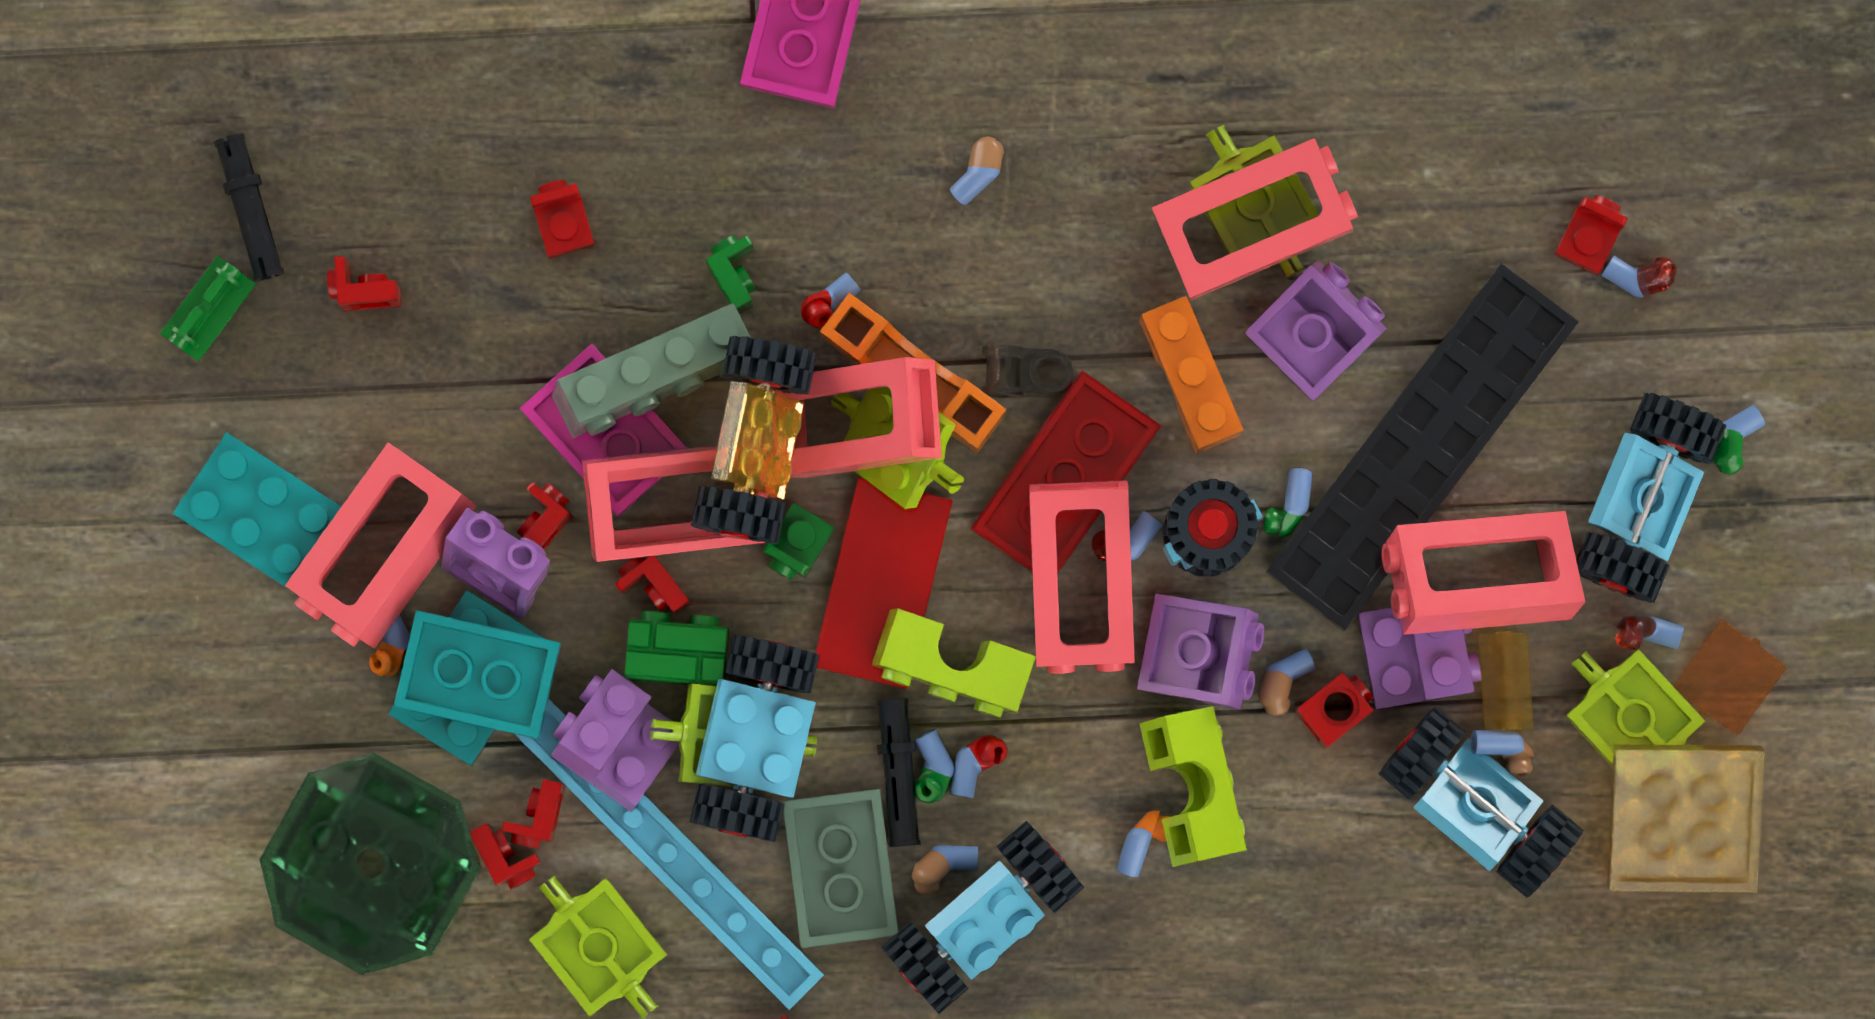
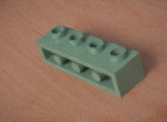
(647, 373)

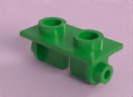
(208, 308)

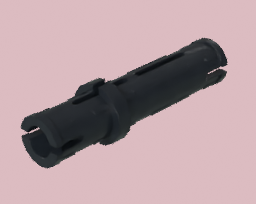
(249, 207)
(898, 772)

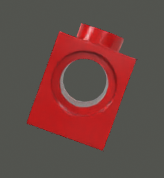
(1316, 720)

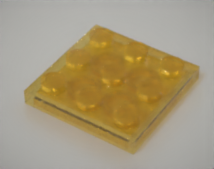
(1685, 818)

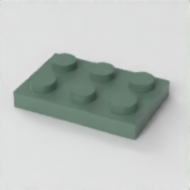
(840, 868)

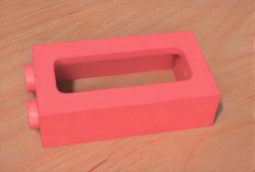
(1328, 226)
(914, 418)
(1045, 504)
(648, 540)
(404, 568)
(1437, 611)

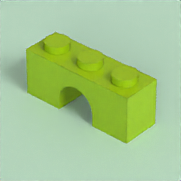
(911, 651)
(1194, 749)

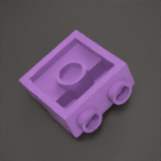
(1317, 328)
(495, 561)
(1200, 651)
(1414, 665)
(612, 740)

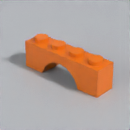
(869, 338)

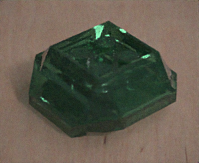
(317, 874)

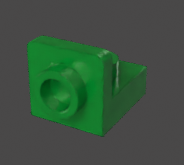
(732, 282)
(799, 543)

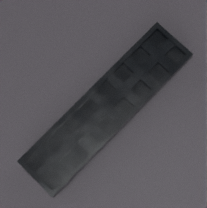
(1422, 444)

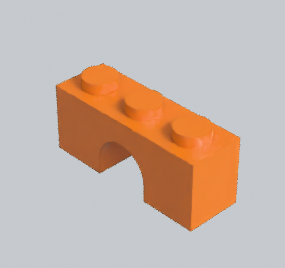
(1192, 374)

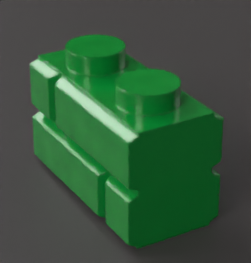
(676, 651)

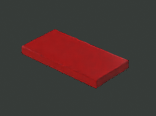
(1085, 439)
(882, 566)

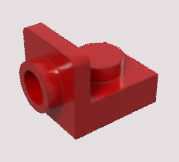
(562, 218)
(1591, 233)
(370, 292)
(545, 527)
(661, 590)
(544, 807)
(495, 850)

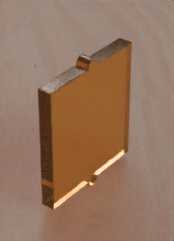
(1729, 677)

